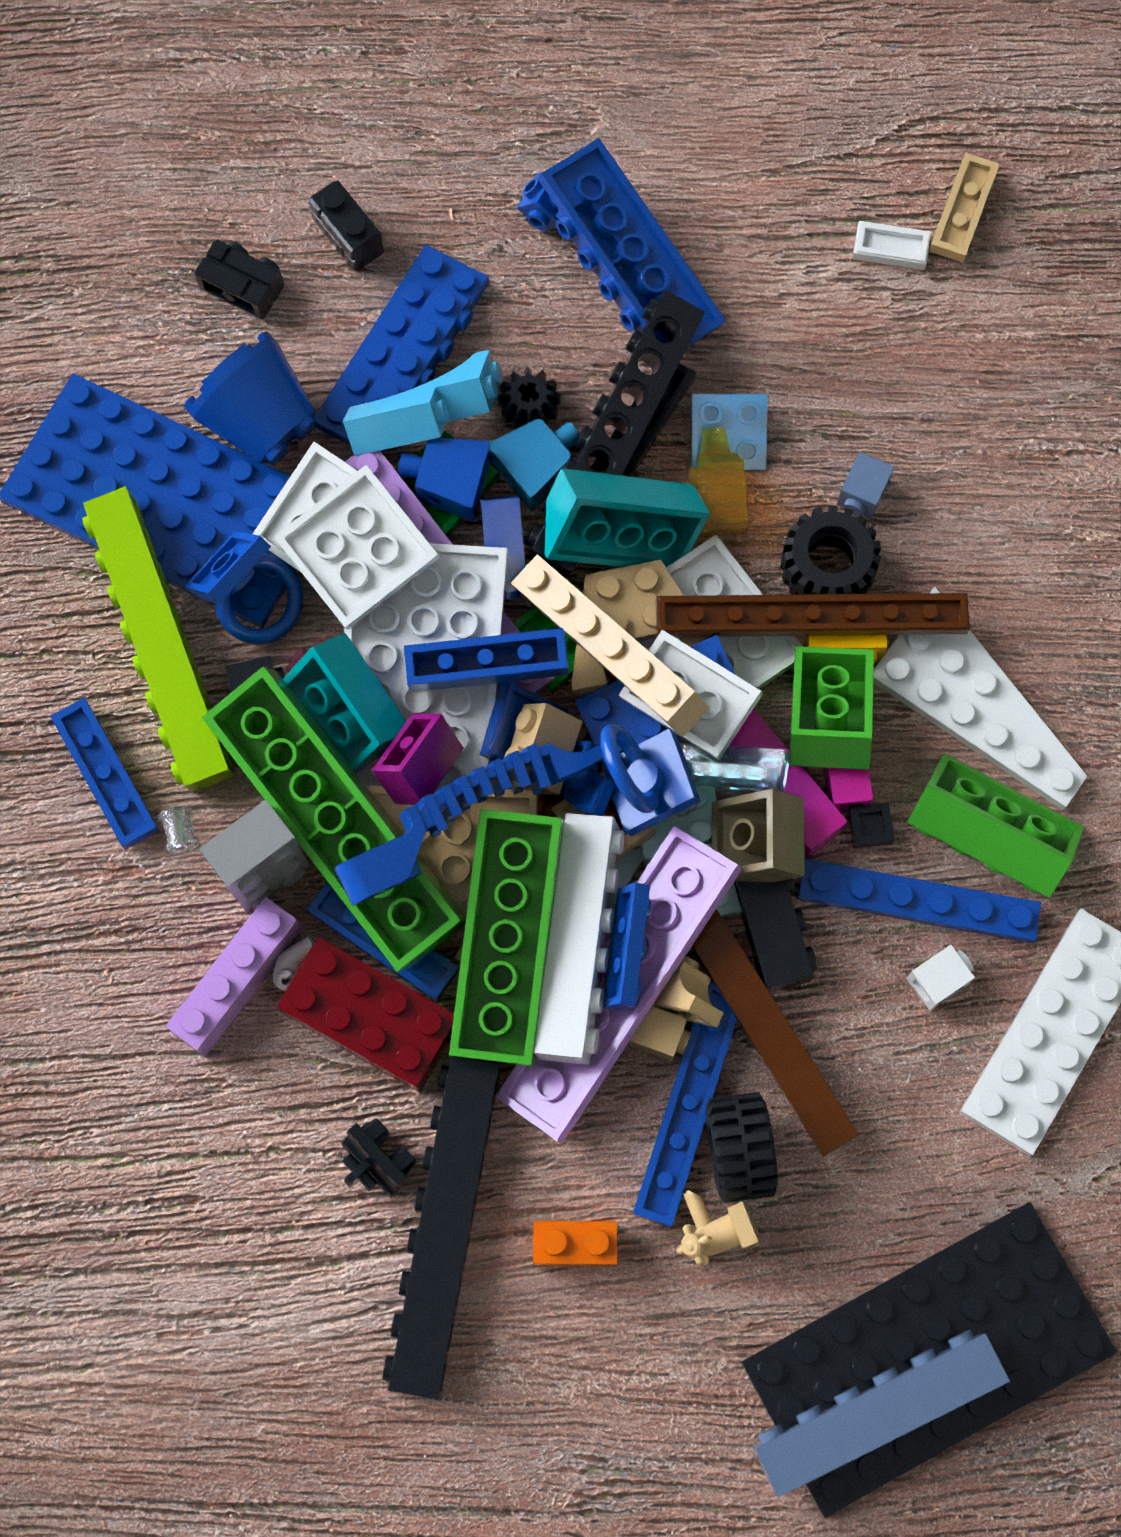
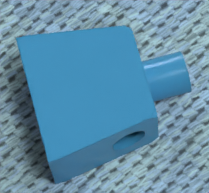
(533, 458)

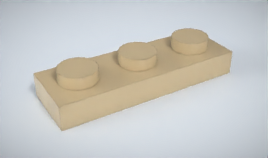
(964, 207)

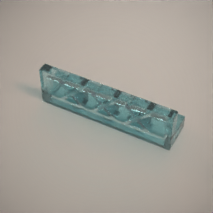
(738, 768)

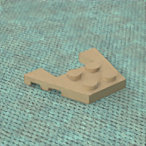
(629, 600)

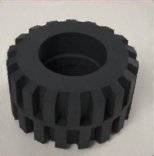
(834, 530)
(741, 1147)

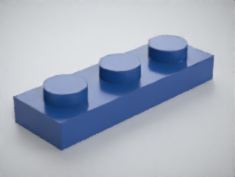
(627, 947)

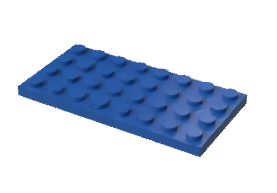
(184, 483)

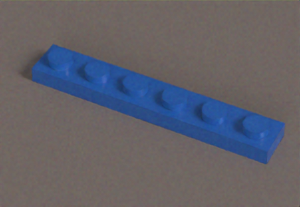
(920, 901)
(685, 1116)

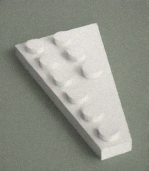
(973, 700)

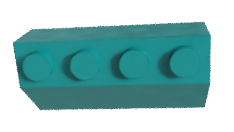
(621, 519)

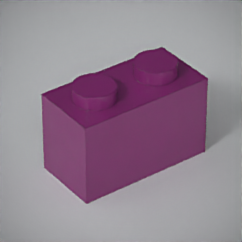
(417, 758)

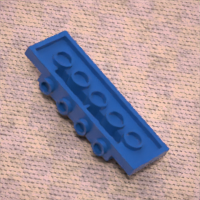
(621, 239)
(407, 337)

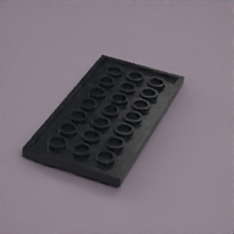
(992, 1282)

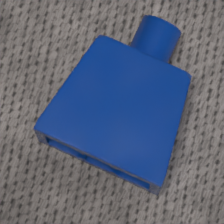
(449, 474)

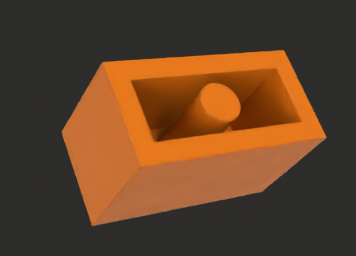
(575, 1243)

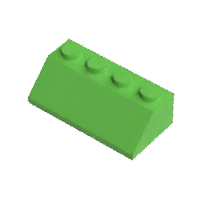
(996, 826)

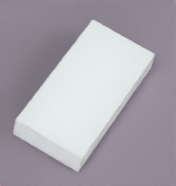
(891, 245)

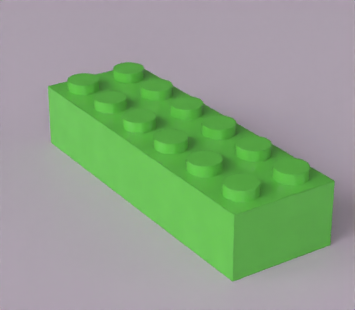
(506, 936)

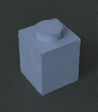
(865, 485)

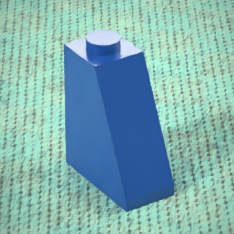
(504, 530)

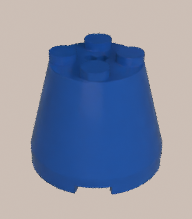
(255, 401)

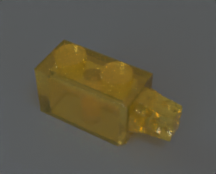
(721, 485)

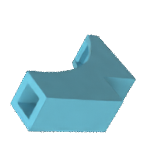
(425, 410)

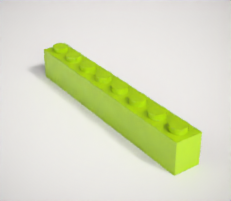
(158, 639)

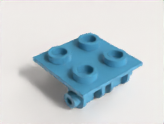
(743, 419)

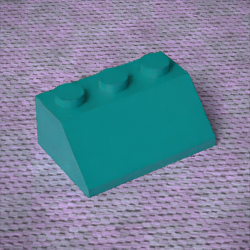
(346, 700)

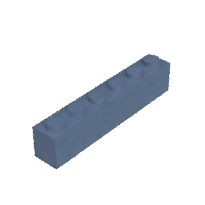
(880, 1413)

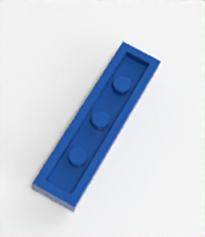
(104, 773)
(429, 975)

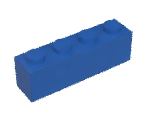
(486, 660)

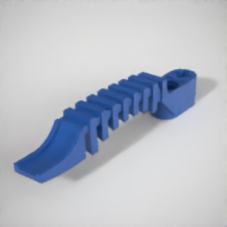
(396, 859)

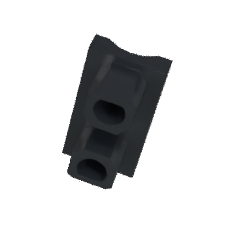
(370, 1163)

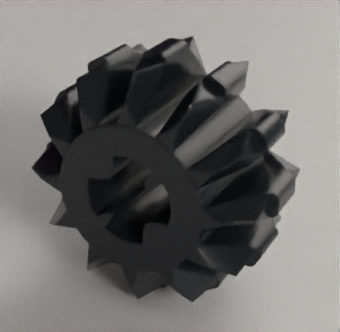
(528, 387)

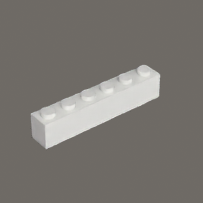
(578, 939)

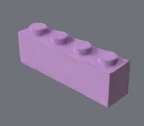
(234, 977)

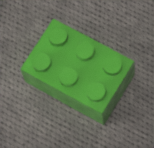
(832, 708)

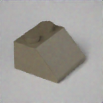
(761, 834)

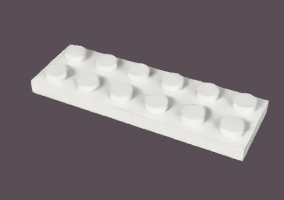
(1050, 1036)

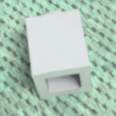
(941, 976)

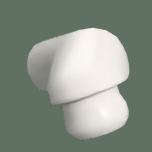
(290, 961)

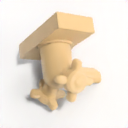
(716, 1236)

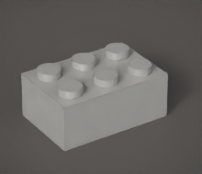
(256, 856)

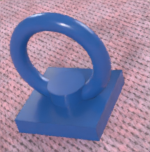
(231, 570)
(648, 777)

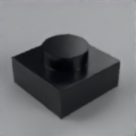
(871, 825)

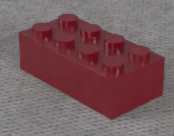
(368, 1014)

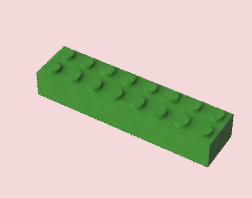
(329, 812)

